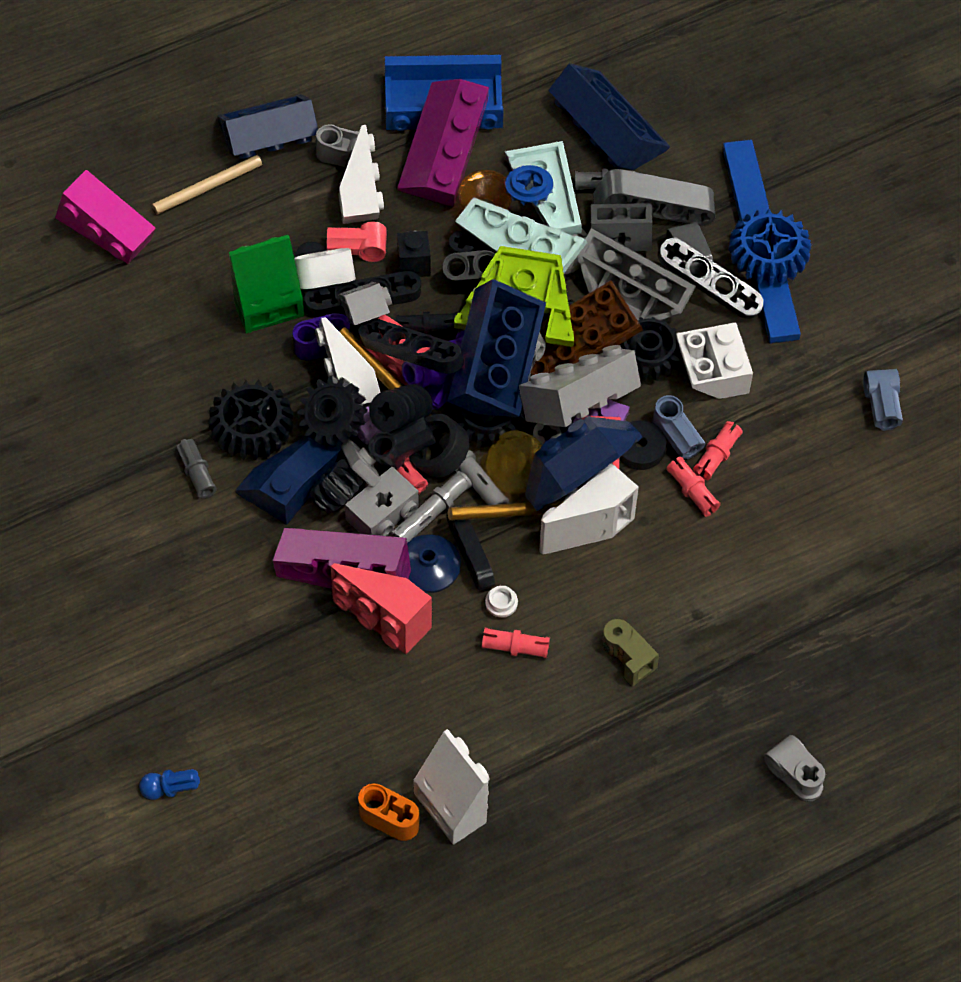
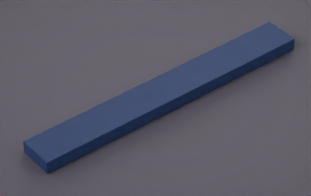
(751, 196)

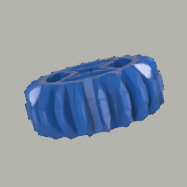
(770, 261)

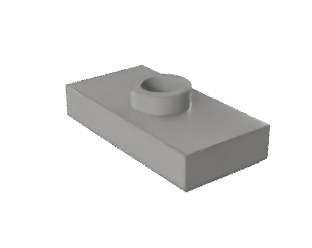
(361, 462)

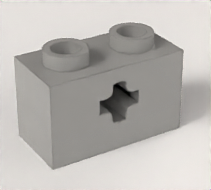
(365, 302)
(382, 506)

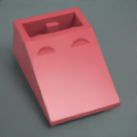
(383, 603)

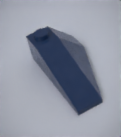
(285, 480)

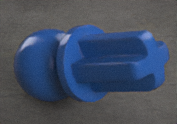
(154, 785)

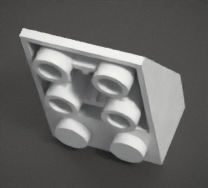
(590, 513)
(453, 788)

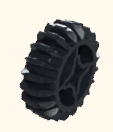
(249, 431)

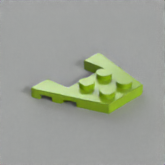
(536, 275)

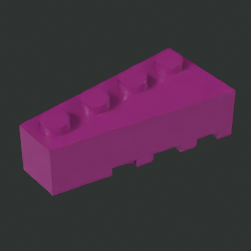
(310, 554)

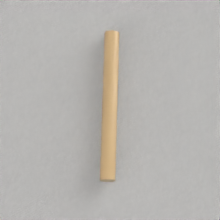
(207, 184)

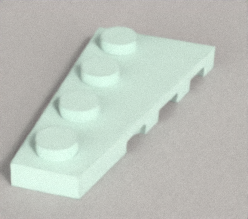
(561, 206)
(502, 228)

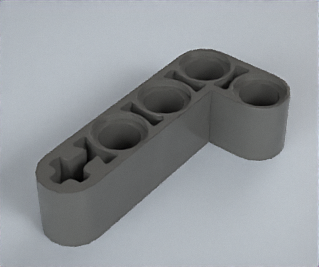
(668, 197)

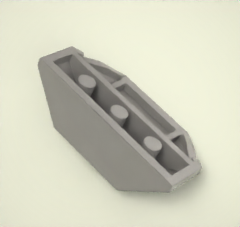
(642, 283)

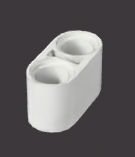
(325, 268)

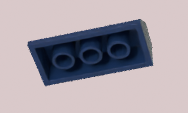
(607, 117)
(497, 350)

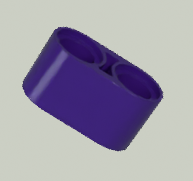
(306, 331)

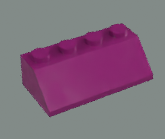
(444, 140)

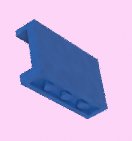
(411, 77)

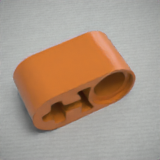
(386, 819)

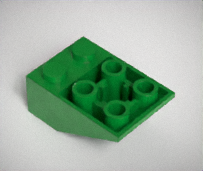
(266, 284)

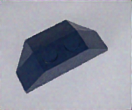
(576, 457)

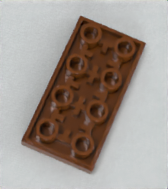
(597, 322)

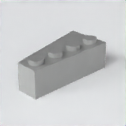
(579, 386)

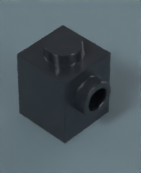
(414, 252)

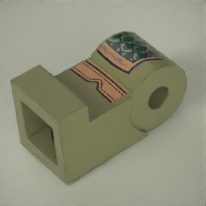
(631, 649)

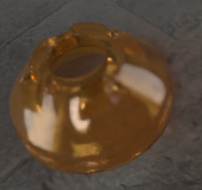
(485, 185)

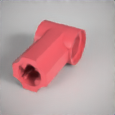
(366, 241)

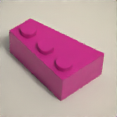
(104, 218)

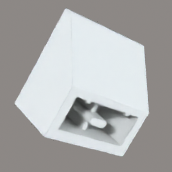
(716, 360)

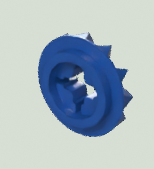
(521, 177)

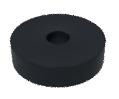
(653, 452)

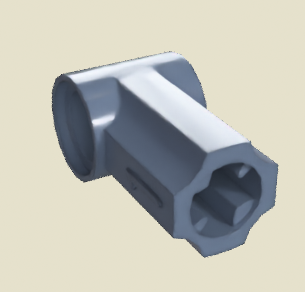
(883, 391)
(678, 428)

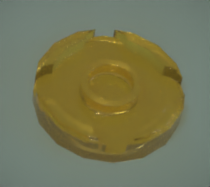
(511, 461)

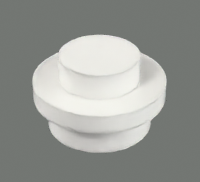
(501, 601)

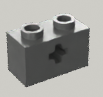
(624, 224)

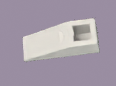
(358, 189)
(346, 361)

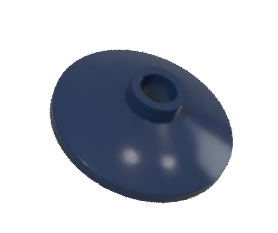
(434, 574)

